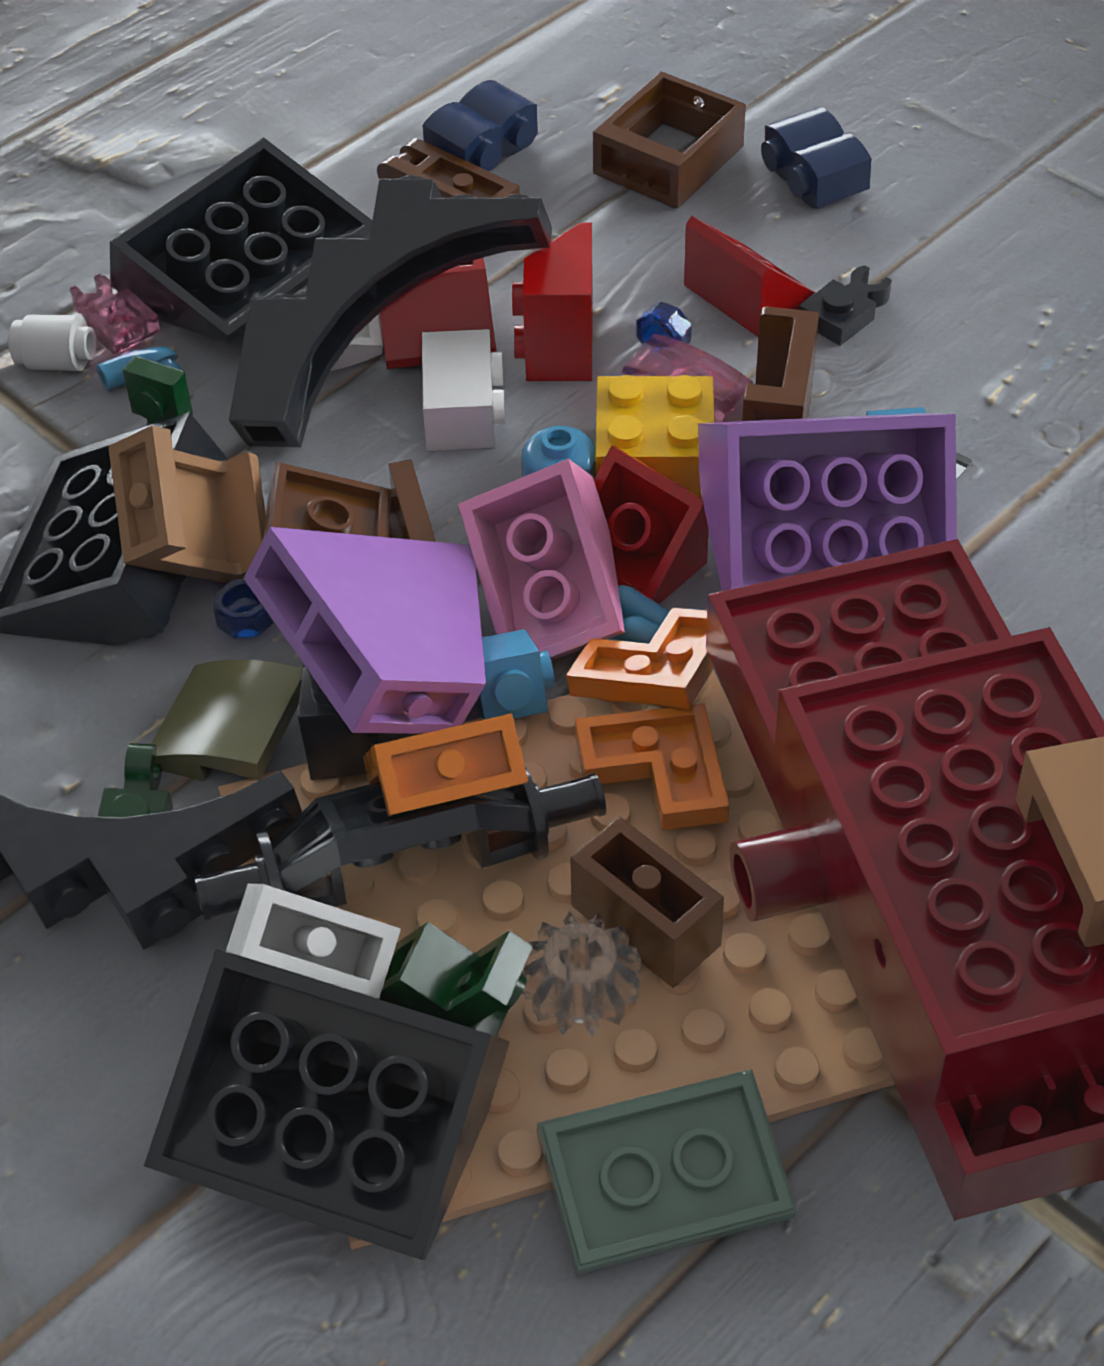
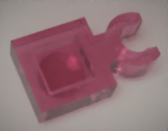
(116, 318)

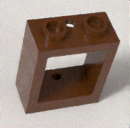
(634, 161)

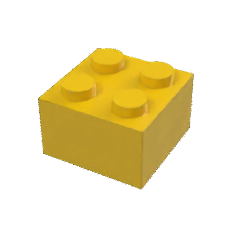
(655, 422)

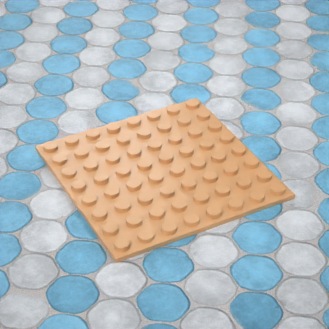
(759, 1002)

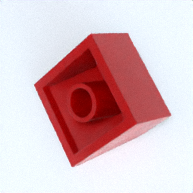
(556, 309)

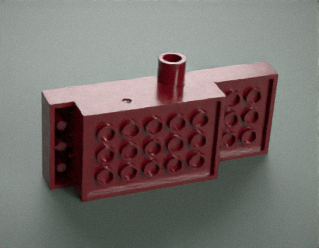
(895, 756)

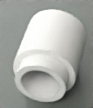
(52, 342)

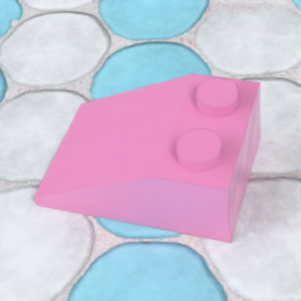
(546, 558)

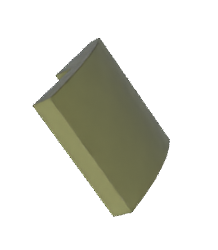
(228, 718)

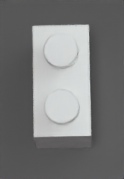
(458, 390)
(313, 940)

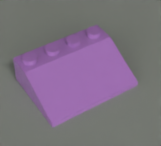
(824, 491)

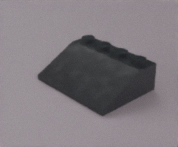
(231, 240)
(68, 559)
(326, 1104)

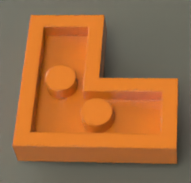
(657, 673)
(664, 745)

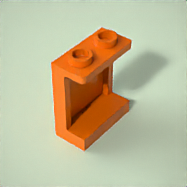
(447, 764)

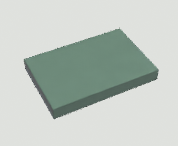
(665, 1171)

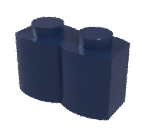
(483, 125)
(816, 157)

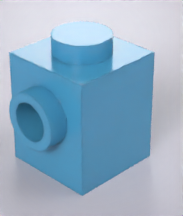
(514, 676)

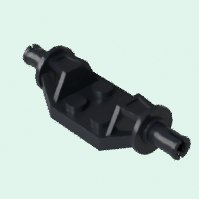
(357, 830)

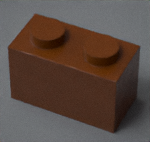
(658, 900)

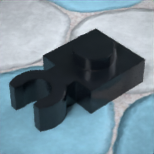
(847, 308)

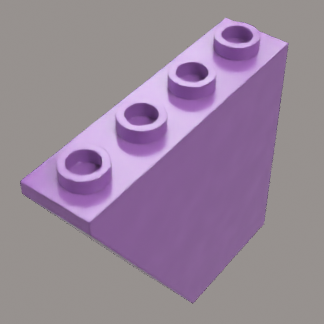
(378, 624)

